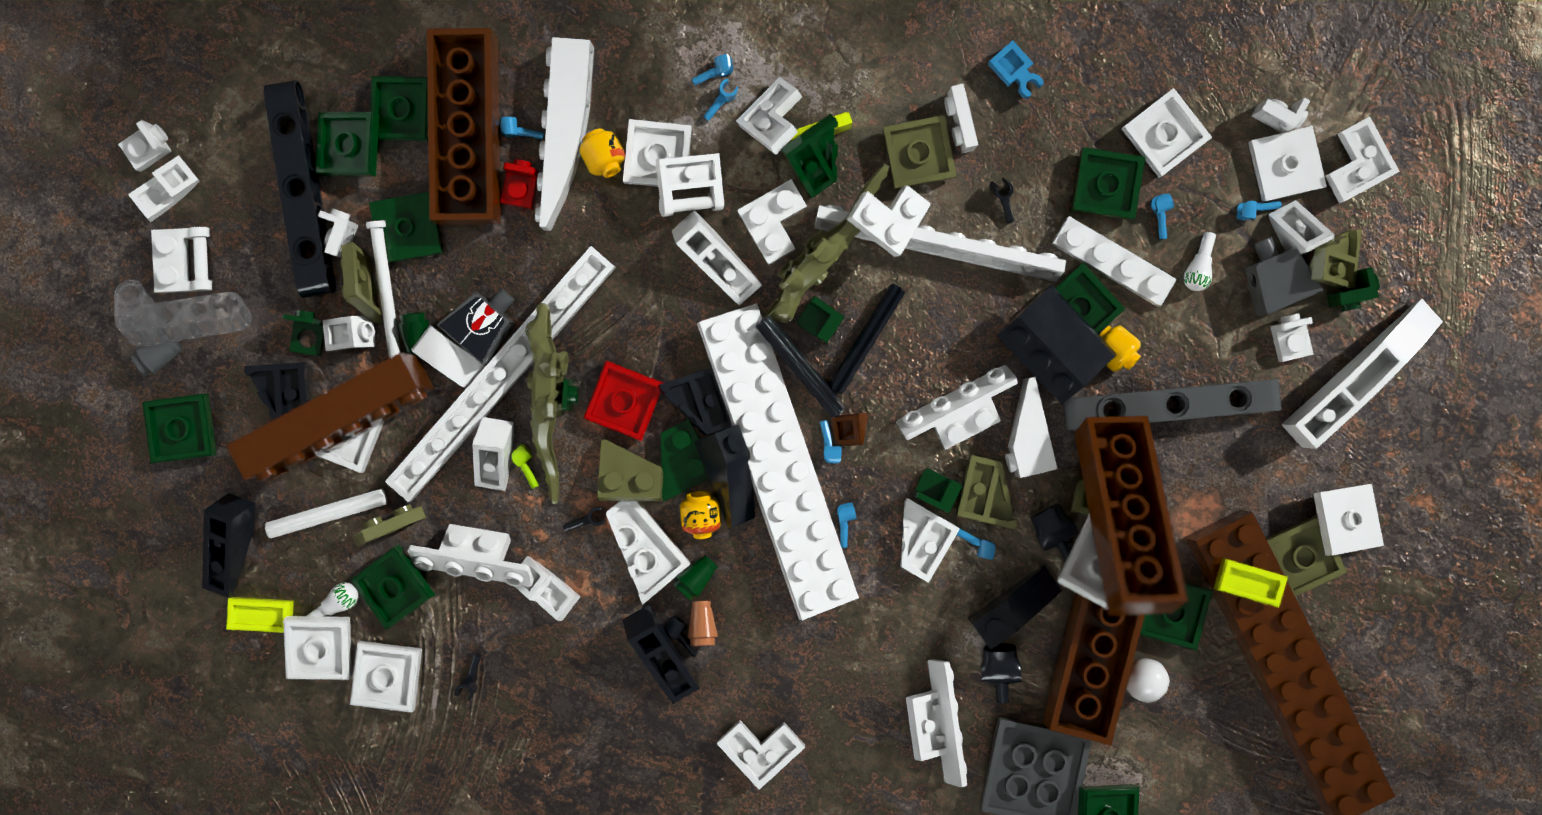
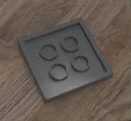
(1033, 770)

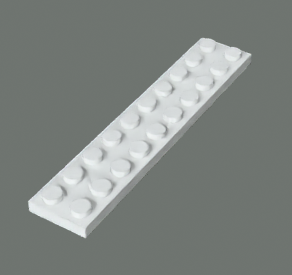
(778, 462)

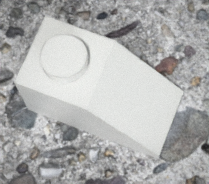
(493, 453)

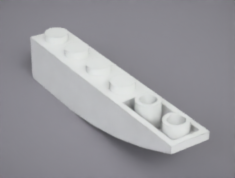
(564, 121)
(1362, 377)

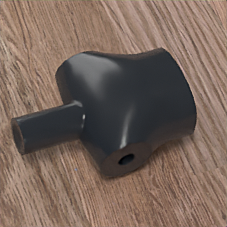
(1054, 530)
(1001, 668)

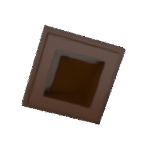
(849, 429)

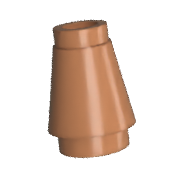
(702, 624)

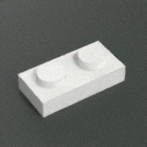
(957, 106)

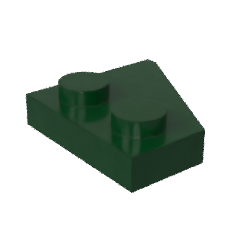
(680, 460)

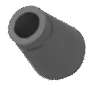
(154, 357)

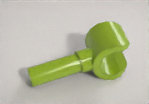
(520, 457)

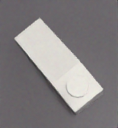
(715, 257)
(1030, 440)

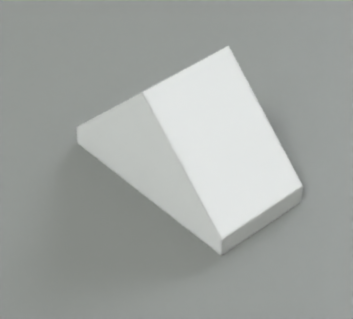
(1299, 228)

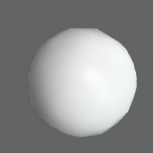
(1147, 680)

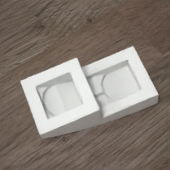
(164, 190)
(447, 357)
(549, 591)

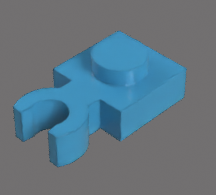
(1012, 65)

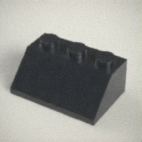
(1056, 344)

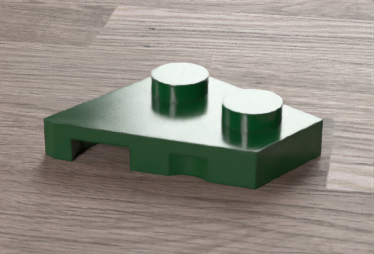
(814, 156)

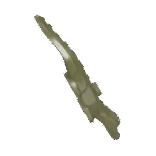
(818, 255)
(547, 393)

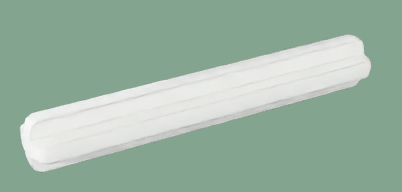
(326, 513)

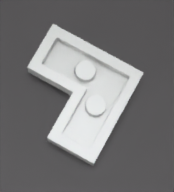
(765, 116)
(1369, 163)
(765, 216)
(892, 225)
(760, 759)

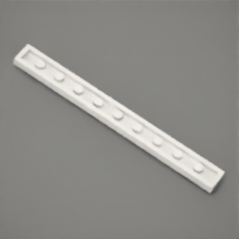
(496, 379)

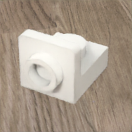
(1278, 116)
(145, 146)
(341, 233)
(348, 333)
(1292, 337)

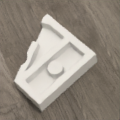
(924, 540)

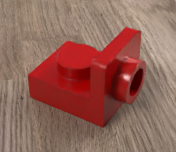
(519, 184)

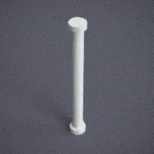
(384, 285)

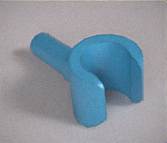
(723, 65)
(721, 99)
(509, 129)
(1159, 205)
(1248, 210)
(831, 454)
(845, 513)
(986, 547)

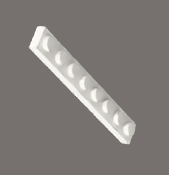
(958, 247)

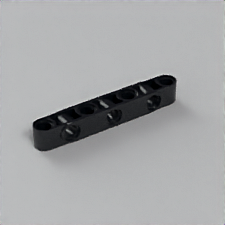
(297, 164)

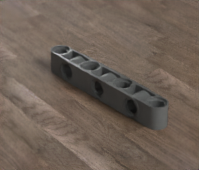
(1192, 402)

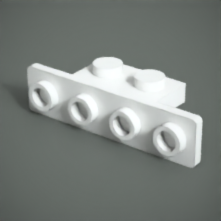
(961, 411)
(472, 554)
(936, 724)

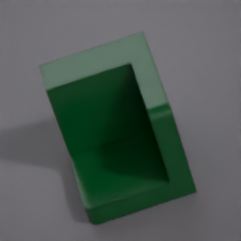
(820, 319)
(937, 490)

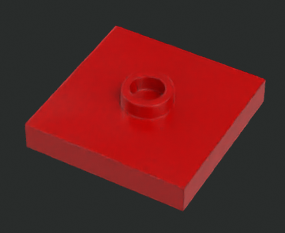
(623, 400)

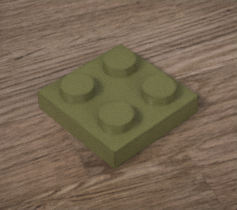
(919, 152)
(1303, 558)

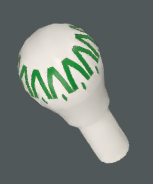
(1199, 272)
(340, 598)

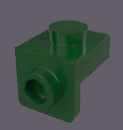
(1367, 289)

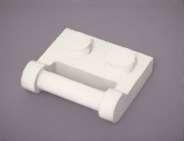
(686, 174)
(171, 260)

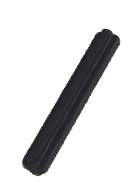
(866, 338)
(800, 366)

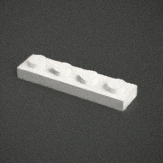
(1113, 261)

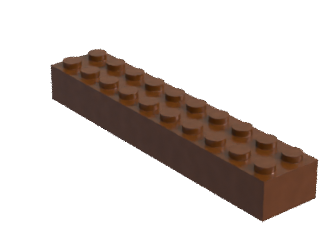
(1293, 674)

